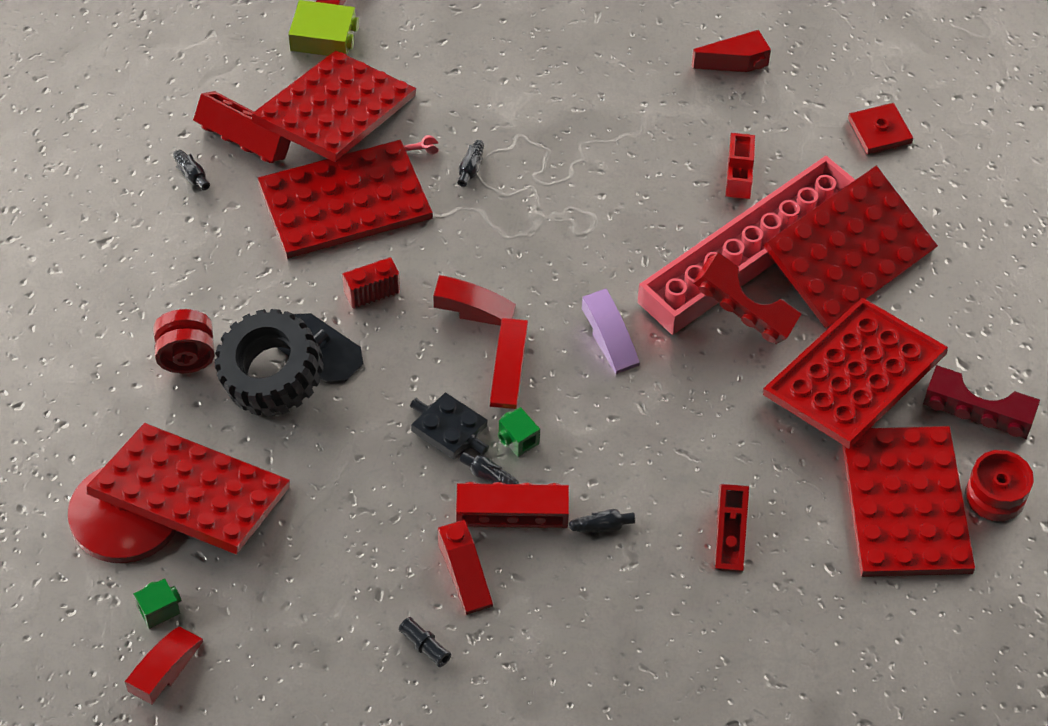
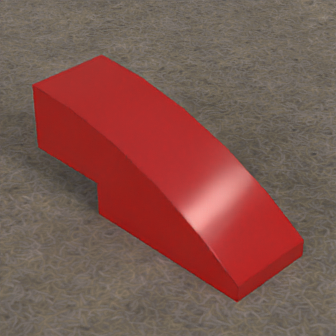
(740, 166)
(472, 301)
(162, 664)

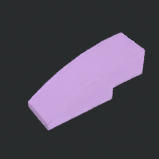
(610, 331)

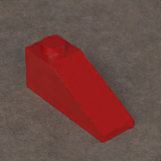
(735, 54)
(731, 526)
(464, 566)

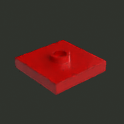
(880, 128)

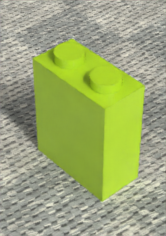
(322, 28)

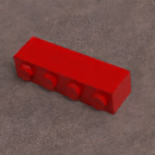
(234, 124)
(513, 505)

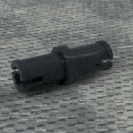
(424, 642)

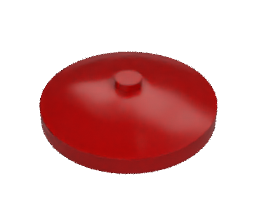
(111, 531)

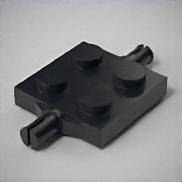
(449, 425)

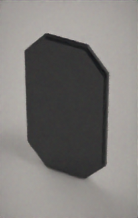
(339, 353)

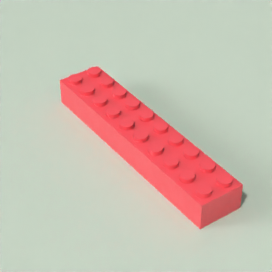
(670, 291)

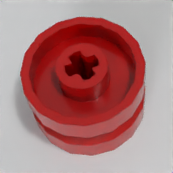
(183, 341)
(999, 485)

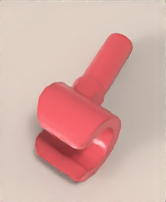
(427, 143)

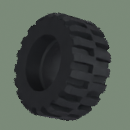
(251, 338)

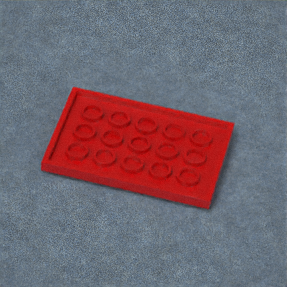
(334, 105)
(344, 199)
(850, 246)
(855, 372)
(189, 488)
(908, 503)

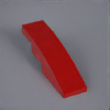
(509, 363)

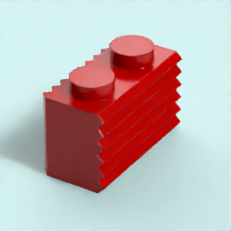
(371, 282)

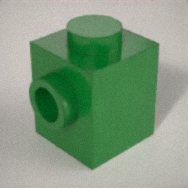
(518, 431)
(157, 602)

